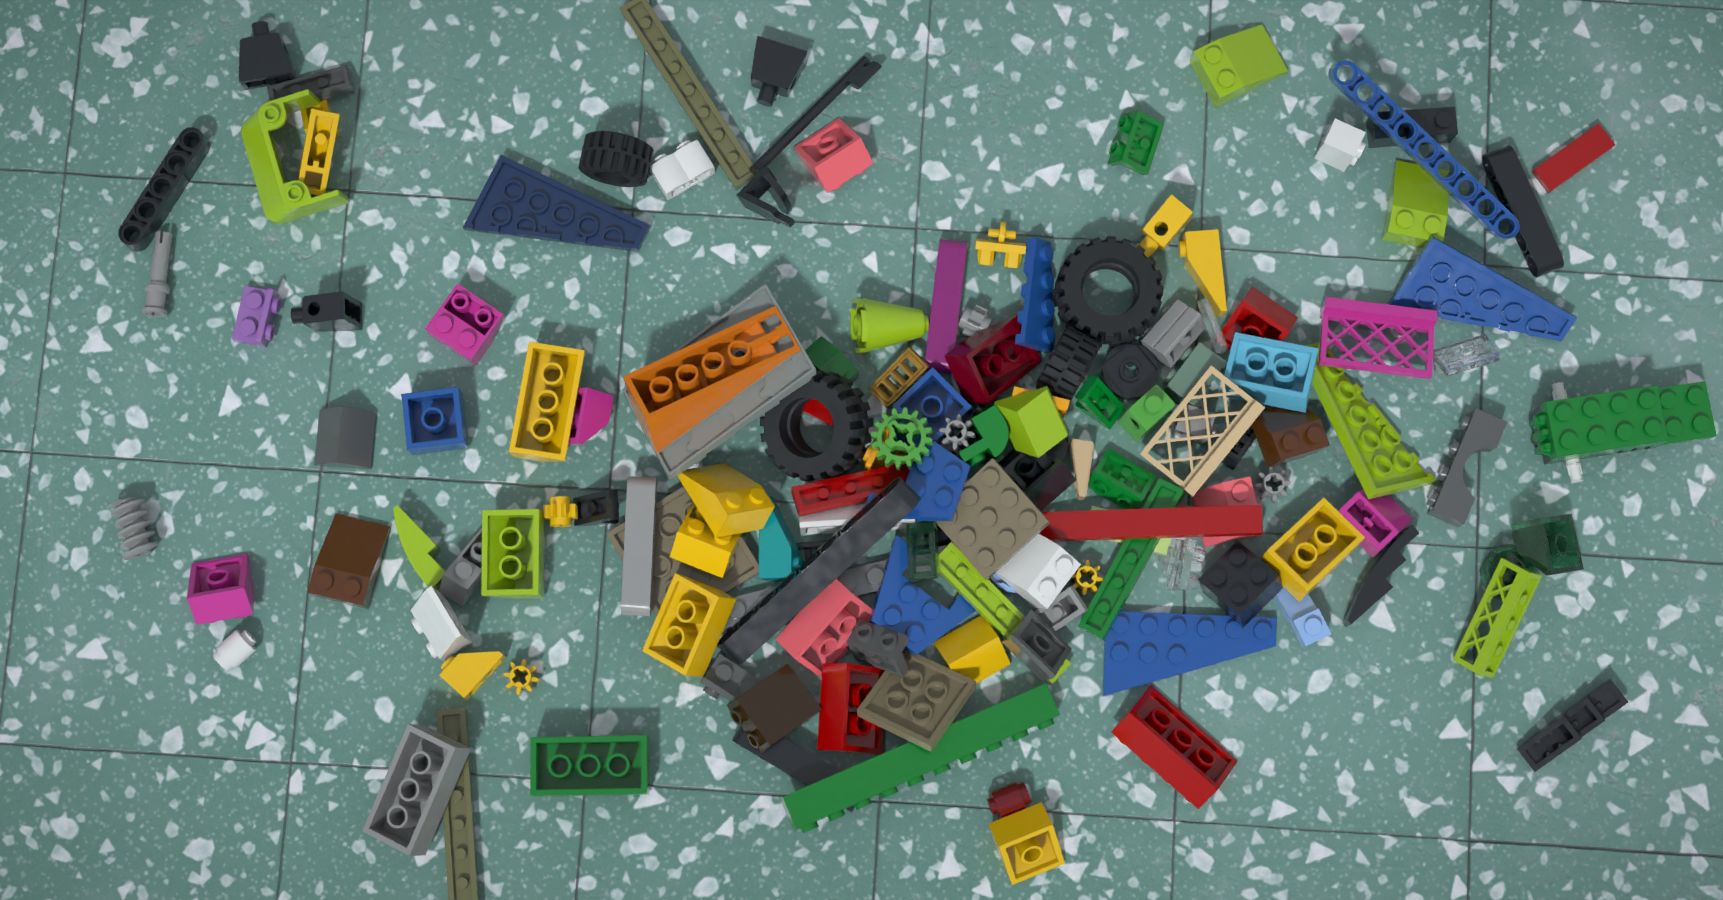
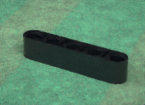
(163, 176)
(1518, 197)
(791, 760)

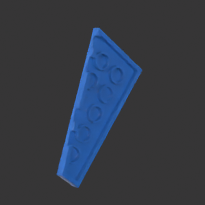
(1477, 295)

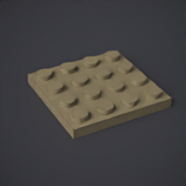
(669, 517)

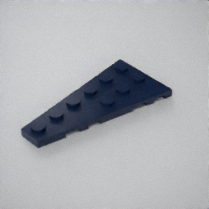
(537, 207)

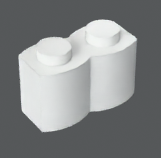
(681, 169)

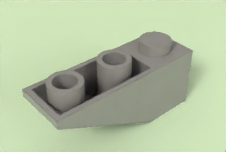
(464, 573)

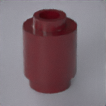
(1009, 799)

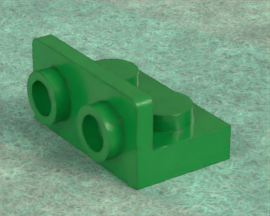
(1136, 142)
(1121, 480)

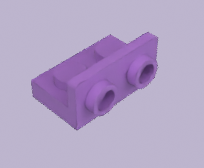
(256, 316)

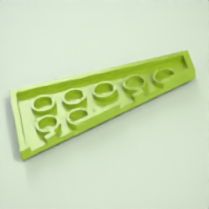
(1366, 435)

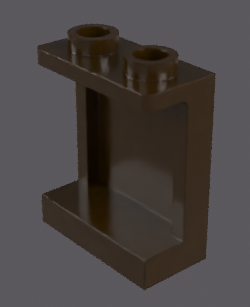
(773, 708)

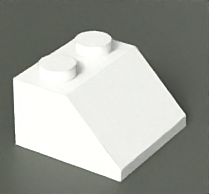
(1039, 571)

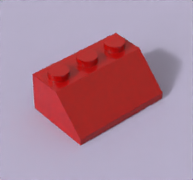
(842, 692)

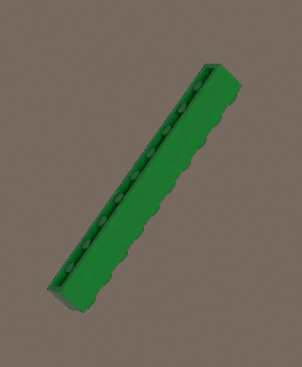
(911, 761)

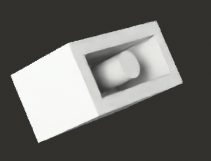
(1341, 145)

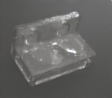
(1464, 355)

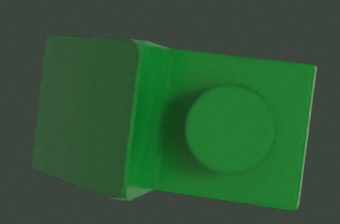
(1099, 402)

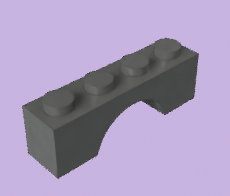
(1452, 499)

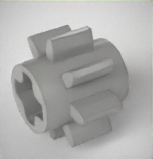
(974, 321)
(960, 425)
(1266, 491)

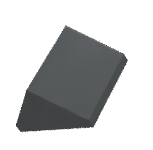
(345, 438)
(1037, 646)

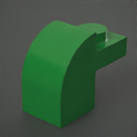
(992, 436)

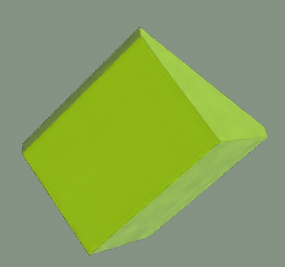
(1033, 421)

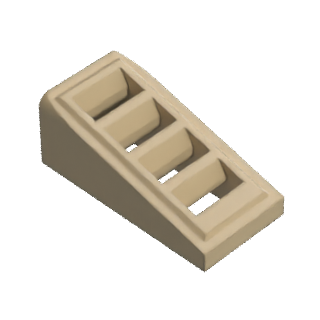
(1081, 458)

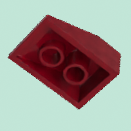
(991, 361)

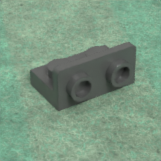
(879, 647)
(727, 680)

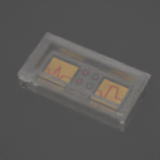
(1213, 326)

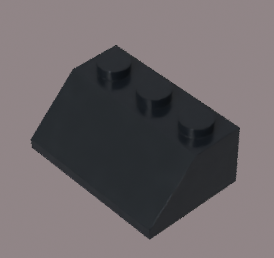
(1039, 477)

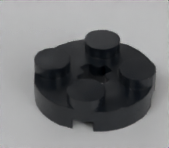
(1130, 355)

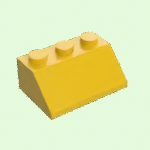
(689, 625)

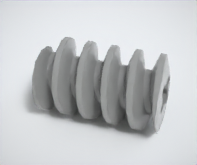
(132, 527)

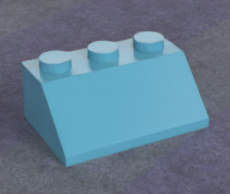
(1272, 371)

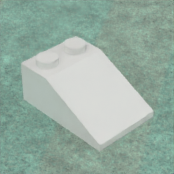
(440, 625)

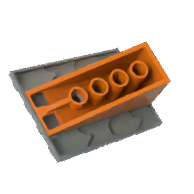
(718, 381)

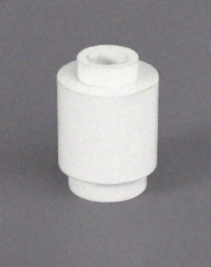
(235, 649)

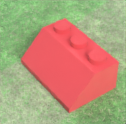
(823, 627)

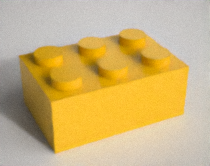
(1312, 549)

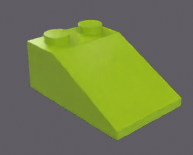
(1237, 64)
(1415, 206)

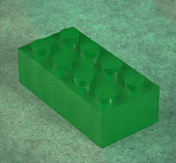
(589, 766)

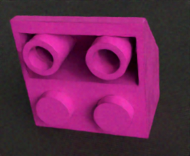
(465, 324)
(1375, 519)

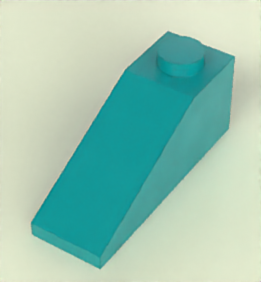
(777, 548)

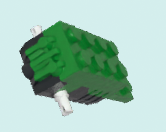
(1619, 422)

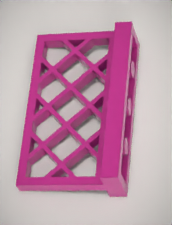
(1383, 316)

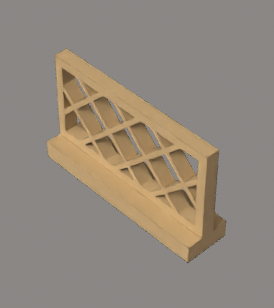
(1223, 444)

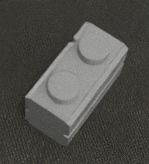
(1173, 332)

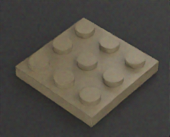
(993, 520)
(919, 703)

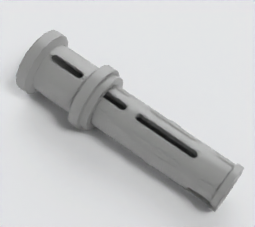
(158, 288)

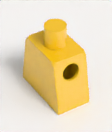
(1173, 217)

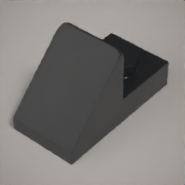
(597, 508)

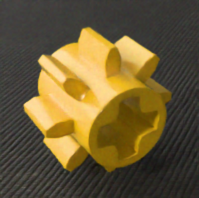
(560, 511)
(1085, 586)
(529, 678)

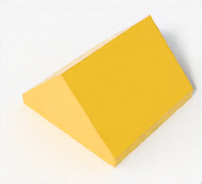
(973, 650)

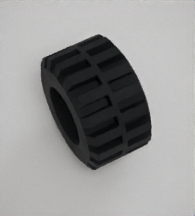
(615, 159)
(1068, 363)

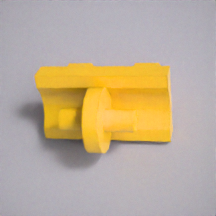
(1012, 250)

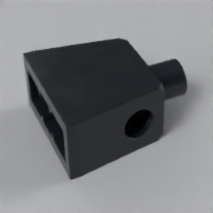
(264, 58)
(776, 69)
(329, 312)

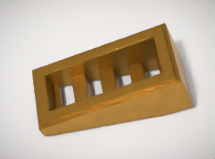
(882, 394)

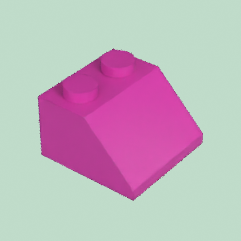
(221, 589)

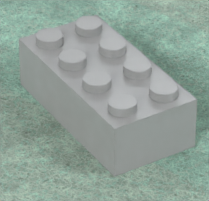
(416, 790)

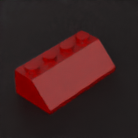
(1174, 747)

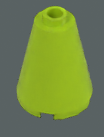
(884, 324)

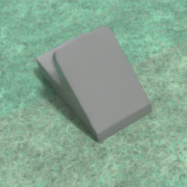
(1063, 609)

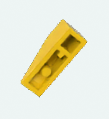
(318, 150)
(1204, 264)

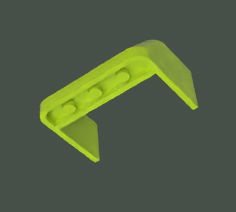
(281, 199)

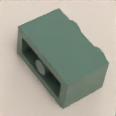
(1195, 365)

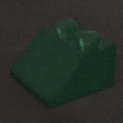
(1549, 544)

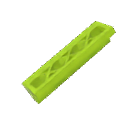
(1506, 621)

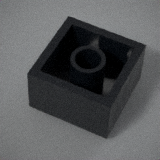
(1240, 583)

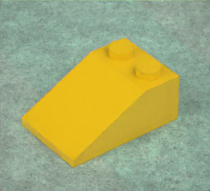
(727, 499)

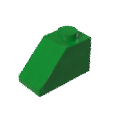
(830, 359)

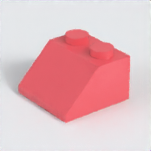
(834, 155)
(1225, 494)

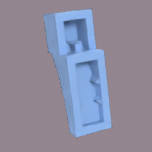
(1303, 617)

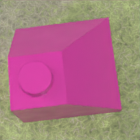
(590, 414)

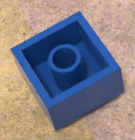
(934, 401)
(434, 421)

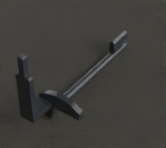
(764, 178)

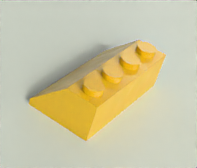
(546, 403)

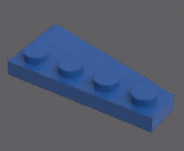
(1039, 308)

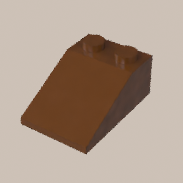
(349, 561)

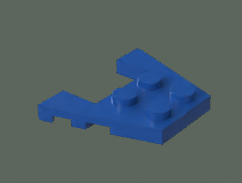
(936, 481)
(909, 609)

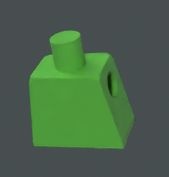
(1147, 413)

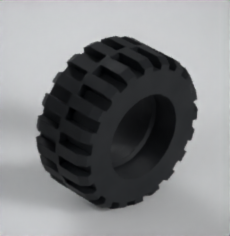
(1120, 258)
(849, 435)

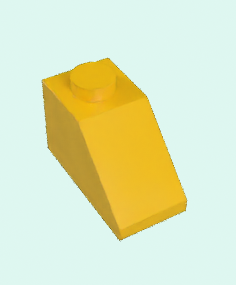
(470, 670)

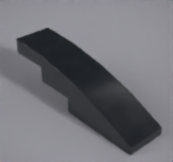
(1374, 583)
(1572, 725)

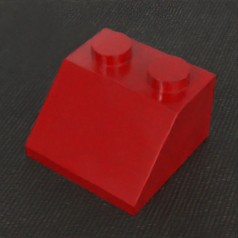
(1259, 317)

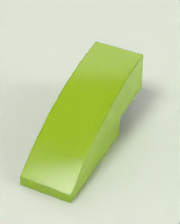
(418, 549)

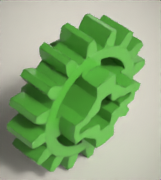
(909, 431)

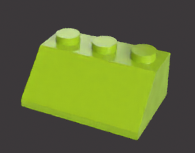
(513, 553)

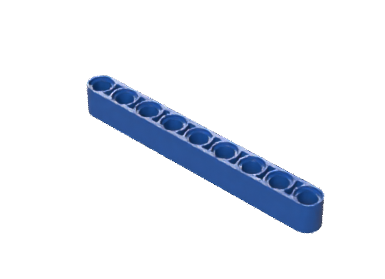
(1436, 155)

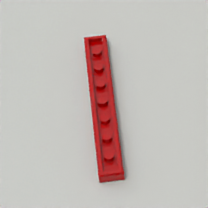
(1154, 523)

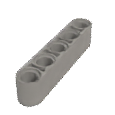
(639, 546)

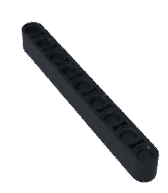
(819, 570)

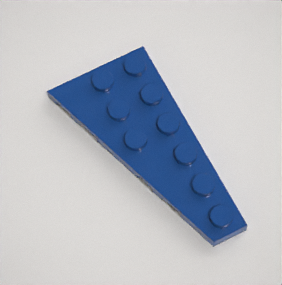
(1163, 645)

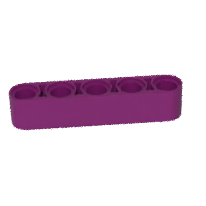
(945, 303)

